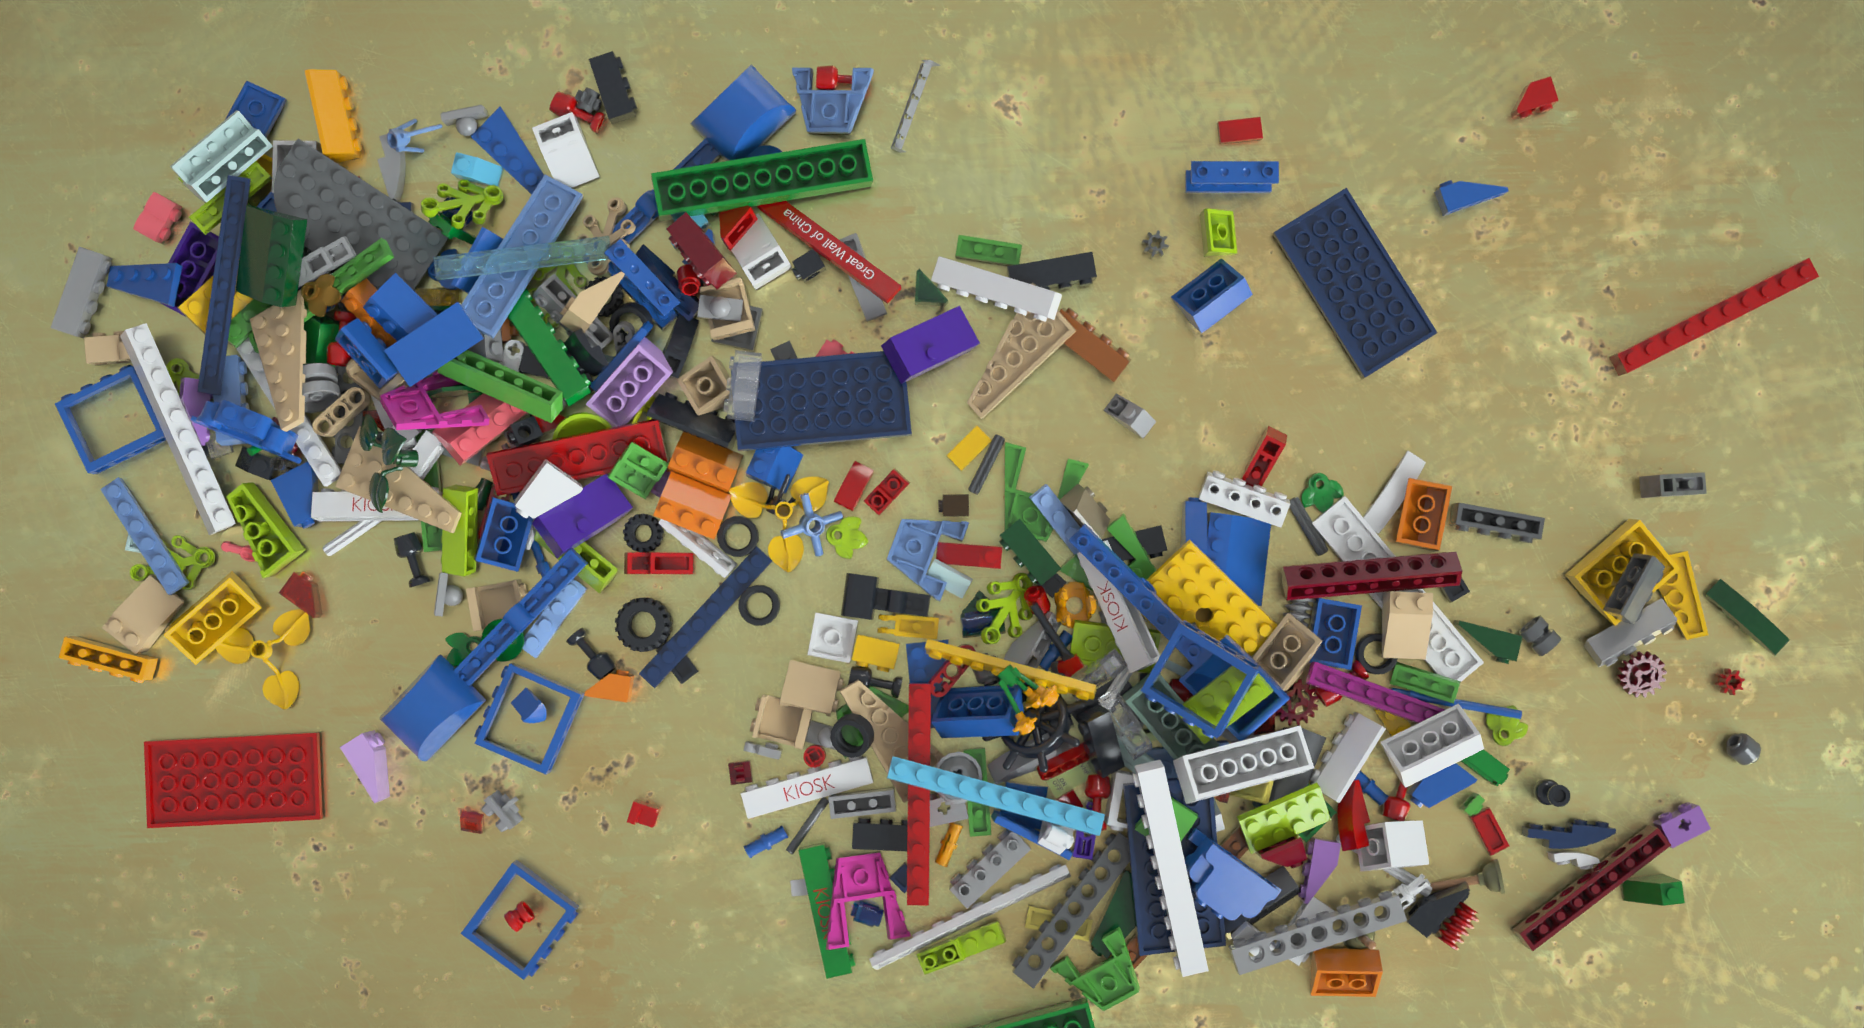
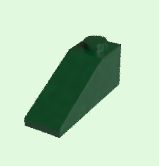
(1494, 642)

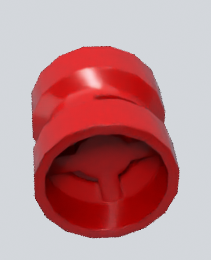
(814, 755)
(519, 916)

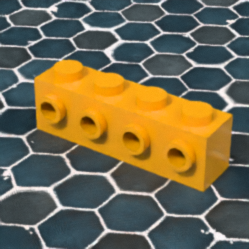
(108, 658)

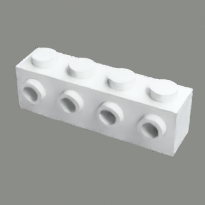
(1244, 498)

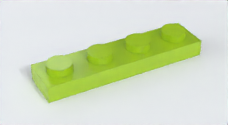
(210, 213)

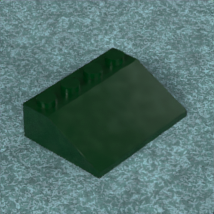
(271, 256)

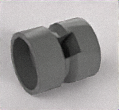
(1541, 637)

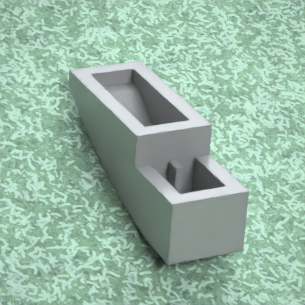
(392, 169)

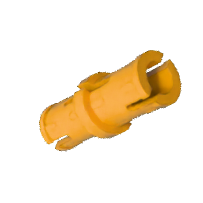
(948, 844)

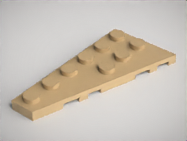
(282, 350)
(1019, 353)
(406, 489)
(888, 728)

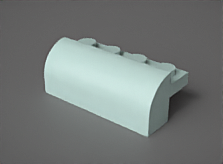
(221, 153)

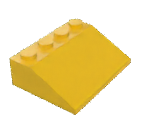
(1603, 567)

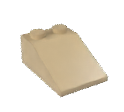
(583, 310)
(143, 616)
(1406, 624)
(1287, 651)

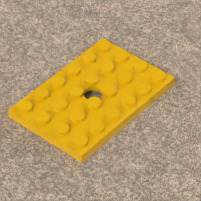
(1195, 582)

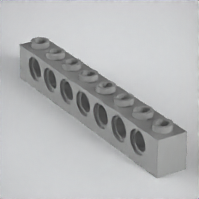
(1392, 915)

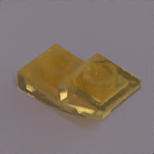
(438, 296)

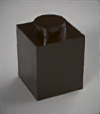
(954, 505)

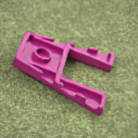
(413, 408)
(859, 879)

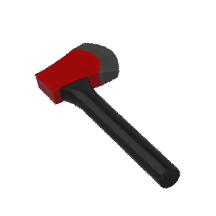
(1070, 663)

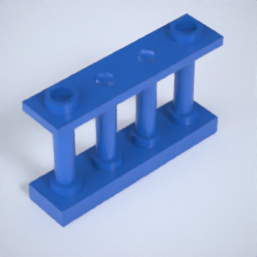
(1231, 176)
(642, 284)

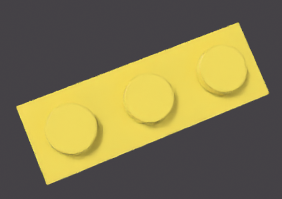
(1037, 916)

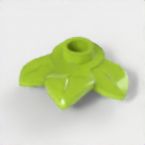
(850, 537)
(1511, 726)

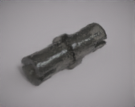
(282, 464)

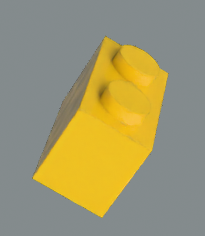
(875, 652)

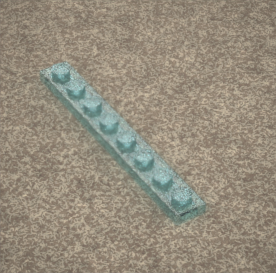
(521, 258)

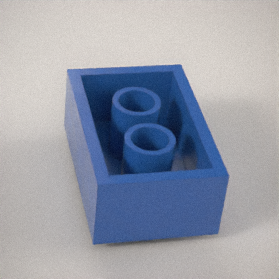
(1338, 628)

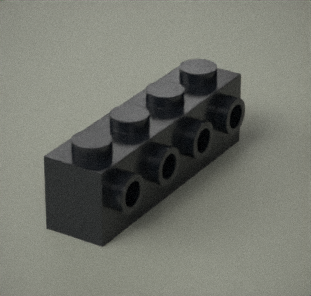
(1056, 272)

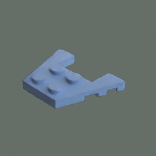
(831, 109)
(915, 547)

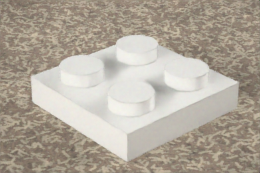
(832, 637)

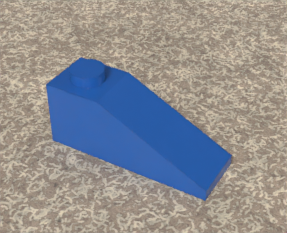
(1463, 194)

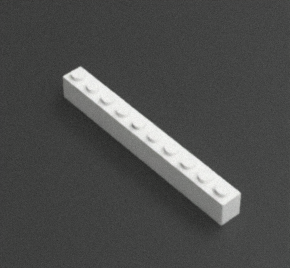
(177, 428)
(1171, 868)

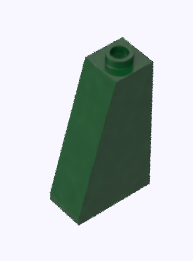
(1117, 913)

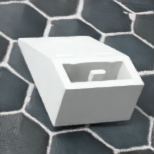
(566, 150)
(760, 255)

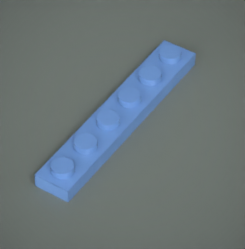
(144, 536)

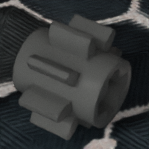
(588, 100)
(1154, 250)

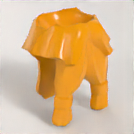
(1074, 589)

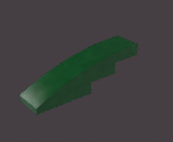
(1747, 617)

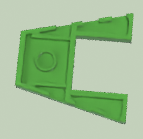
(1018, 503)
(1127, 537)

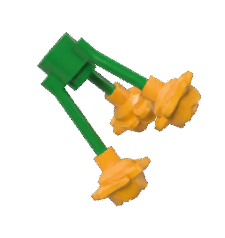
(1035, 698)

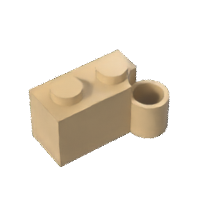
(105, 349)

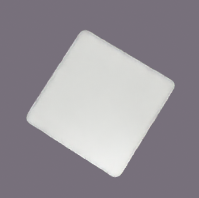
(798, 887)

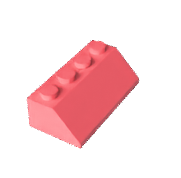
(469, 440)

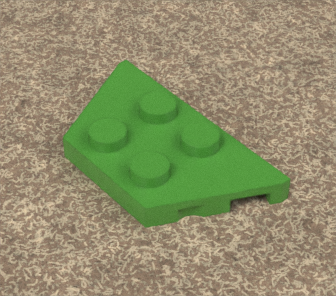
(852, 734)

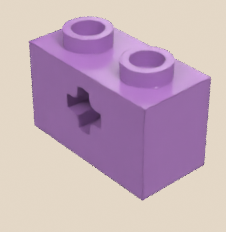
(1693, 824)

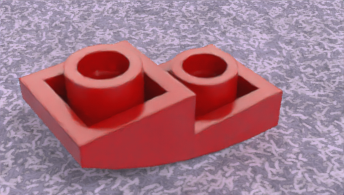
(853, 485)
(886, 491)

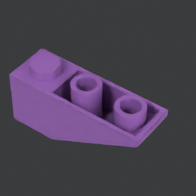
(194, 404)
(1321, 862)

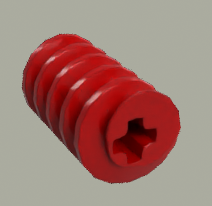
(1458, 926)

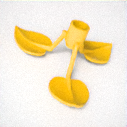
(750, 500)
(294, 630)

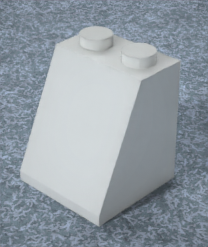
(546, 490)
(1394, 846)

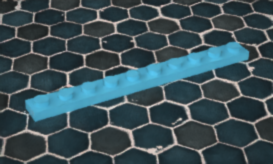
(995, 796)

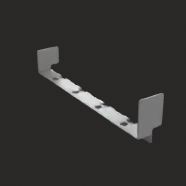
(913, 104)

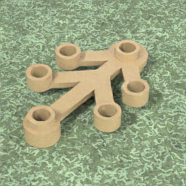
(615, 212)

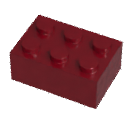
(700, 252)

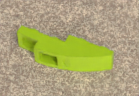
(961, 946)

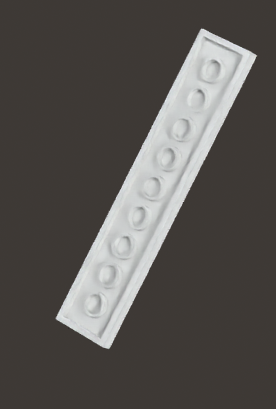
(1353, 540)

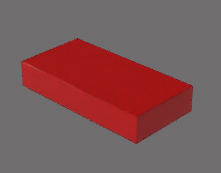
(1240, 130)
(1489, 831)

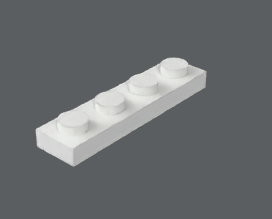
(702, 548)

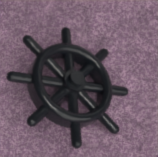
(1057, 734)

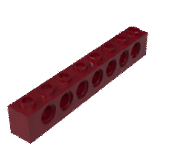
(1371, 575)
(1591, 887)

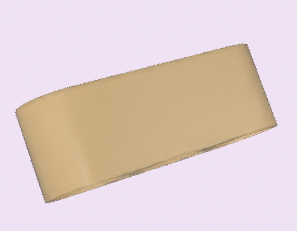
(331, 413)

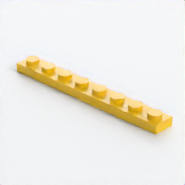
(981, 662)

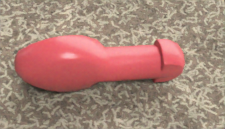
(244, 551)

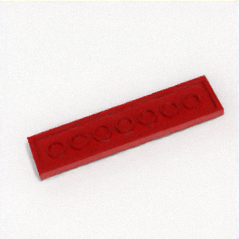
(576, 455)

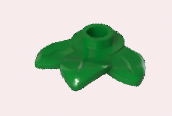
(1321, 496)
(461, 647)

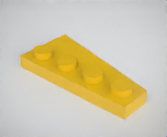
(1683, 598)

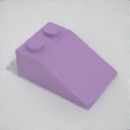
(369, 762)

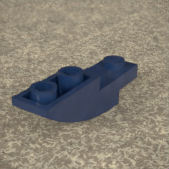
(688, 304)
(1572, 836)

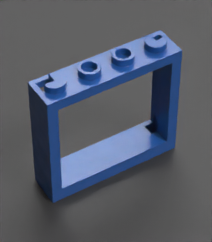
(128, 451)
(1218, 649)
(560, 733)
(544, 950)

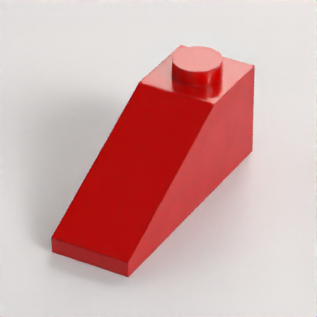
(1264, 457)
(969, 555)

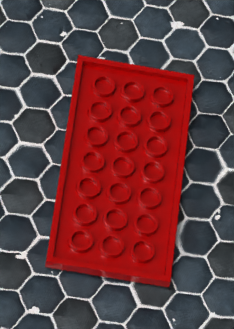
(233, 780)

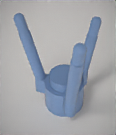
(399, 138)

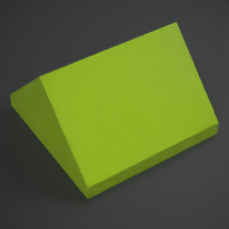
(1218, 232)

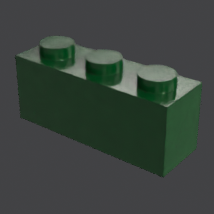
(1029, 553)

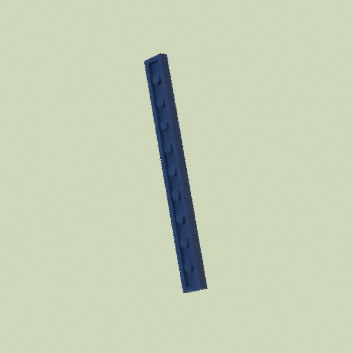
(224, 285)

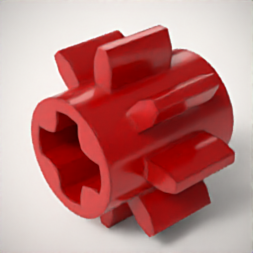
(1727, 676)

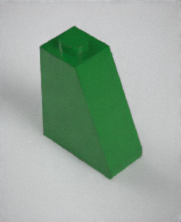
(319, 333)
(1653, 890)

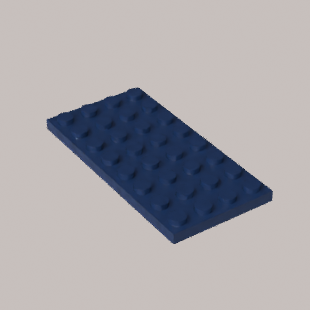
(1354, 283)
(826, 402)
(1149, 916)

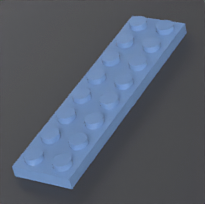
(537, 223)

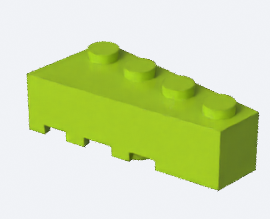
(264, 529)

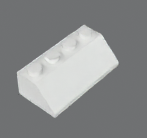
(1432, 745)
(1347, 756)

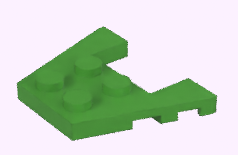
(1107, 981)

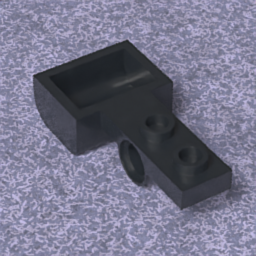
(864, 596)

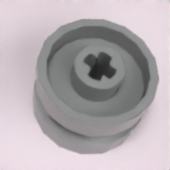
(320, 387)
(960, 764)

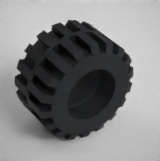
(625, 630)

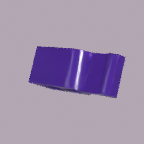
(1079, 838)

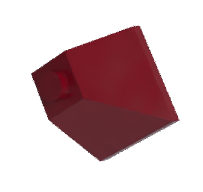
(1285, 853)

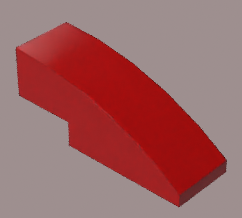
(658, 563)
(1351, 819)

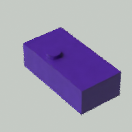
(197, 257)
(930, 344)
(582, 516)

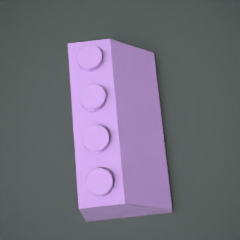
(631, 384)

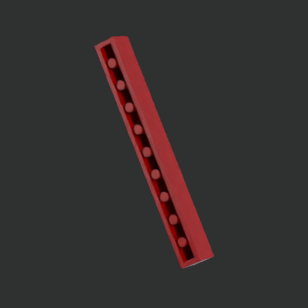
(1714, 316)
(918, 798)

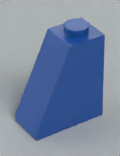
(296, 492)
(1194, 523)
(1440, 786)

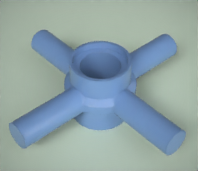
(805, 520)

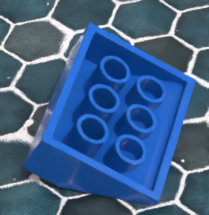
(1240, 550)

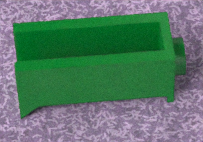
(1487, 767)

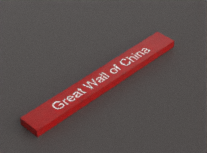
(832, 249)

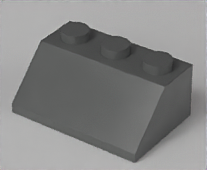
(1634, 588)

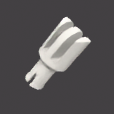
(1408, 892)

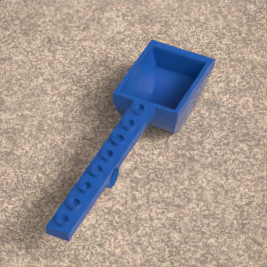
(731, 128)
(1205, 664)
(444, 696)

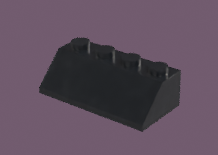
(684, 418)

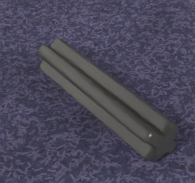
(986, 464)
(1306, 524)

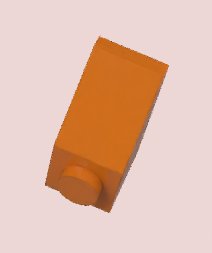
(613, 687)

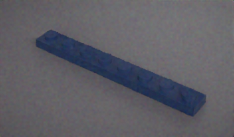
(705, 617)

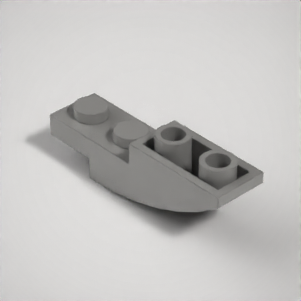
(325, 260)
(871, 304)
(1021, 765)

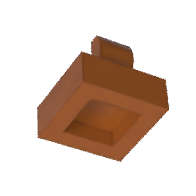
(508, 331)

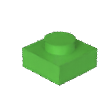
(1472, 805)

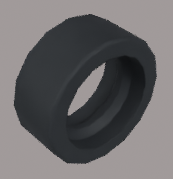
(634, 308)
(753, 533)
(742, 606)
(1359, 655)
(840, 743)

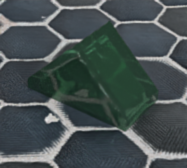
(927, 293)

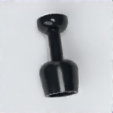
(408, 546)
(599, 664)
(864, 675)
(1551, 793)

